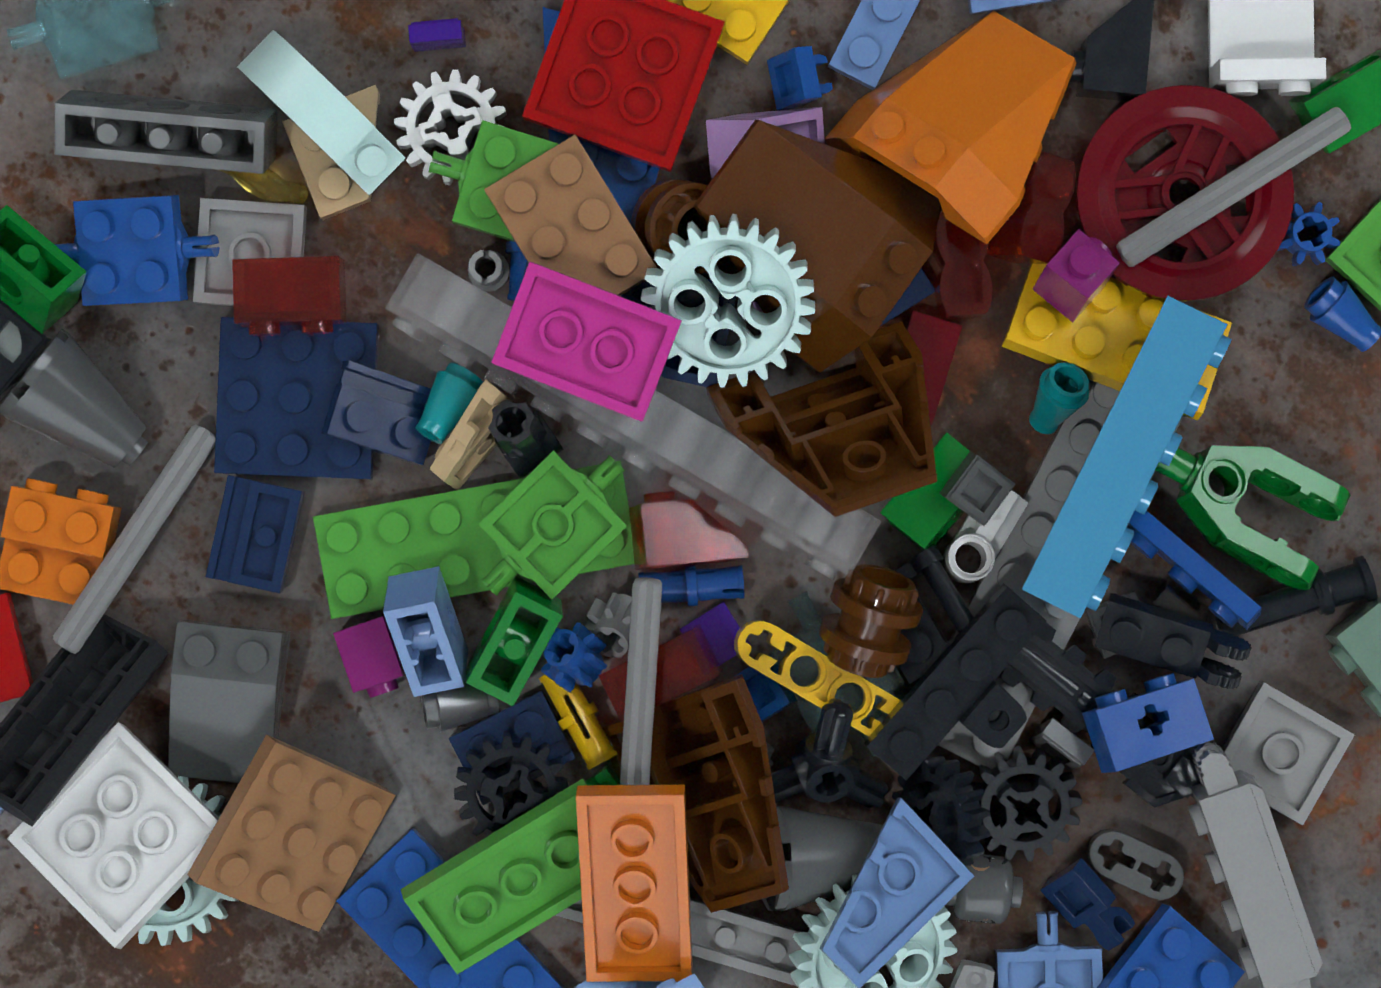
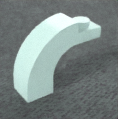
(321, 111)

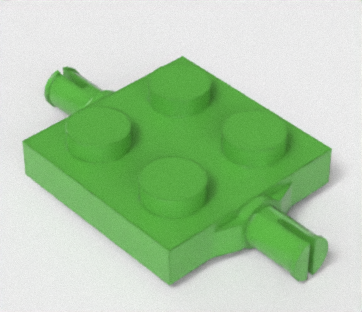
(494, 156)
(552, 525)

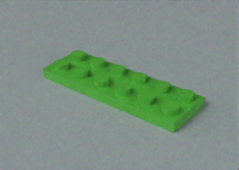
(441, 530)

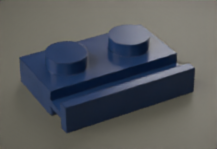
(378, 413)
(255, 534)
(528, 715)

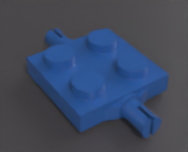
(134, 250)

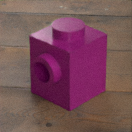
(1076, 275)
(370, 657)

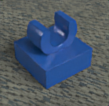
(796, 77)

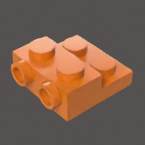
(54, 540)

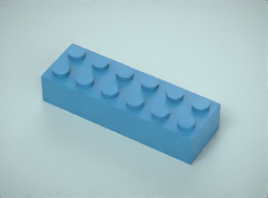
(1125, 456)

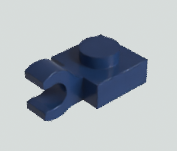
(1087, 900)

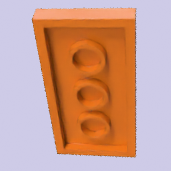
(634, 882)

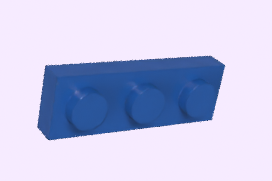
(1193, 571)

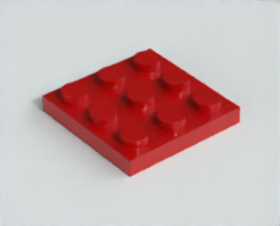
(625, 75)

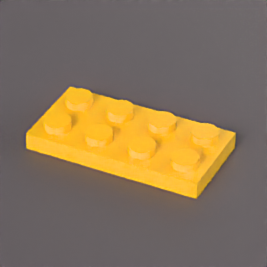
(1099, 341)

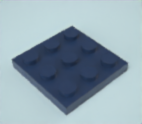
(278, 398)

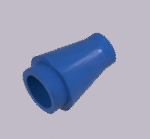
(1342, 313)

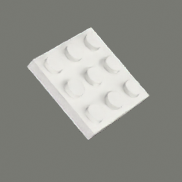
(118, 836)

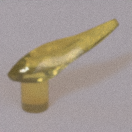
(271, 186)

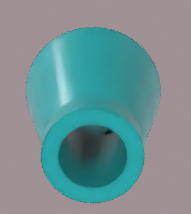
(1058, 396)
(447, 401)

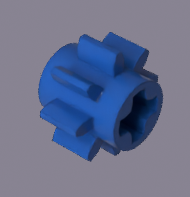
(1310, 247)
(574, 657)

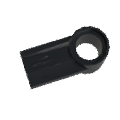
(522, 436)

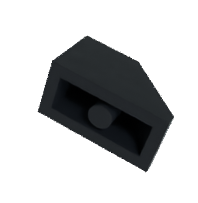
(1116, 55)

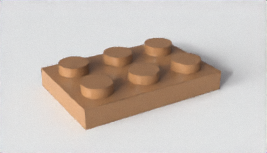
(570, 220)

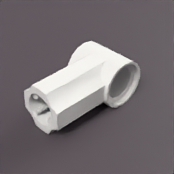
(986, 539)

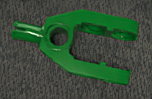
(1269, 471)

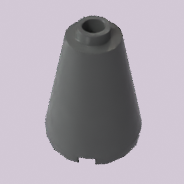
(75, 405)
(818, 854)

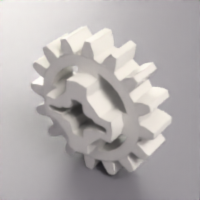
(428, 132)

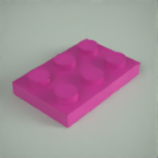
(586, 341)

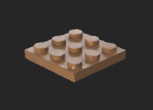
(291, 834)

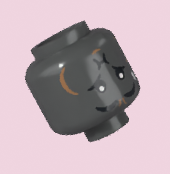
(990, 891)

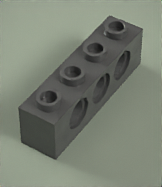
(165, 131)

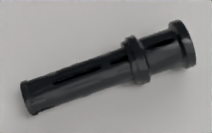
(1326, 593)

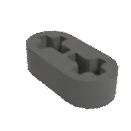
(1129, 875)

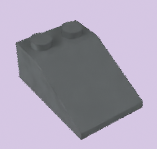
(224, 697)

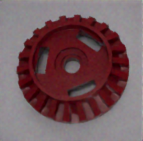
(1208, 135)

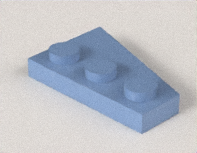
(893, 896)

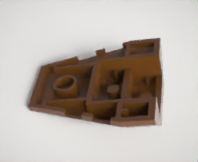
(849, 218)
(847, 434)
(720, 754)

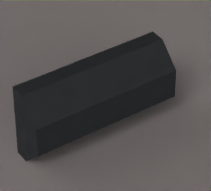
(70, 713)

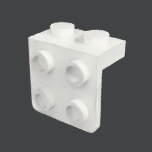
(1263, 47)

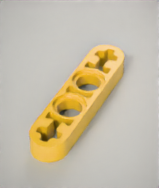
(828, 679)

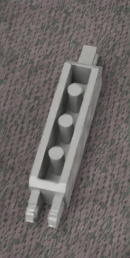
(1254, 872)

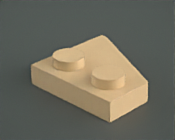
(329, 184)
(470, 439)

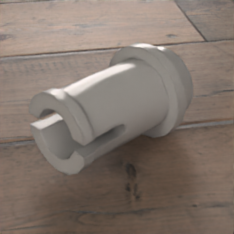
(493, 281)

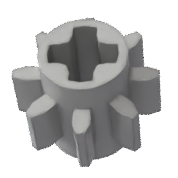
(611, 623)

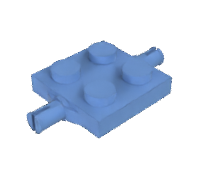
(1049, 962)

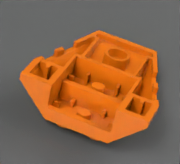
(965, 120)

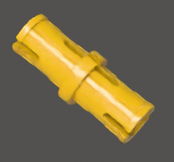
(593, 749)

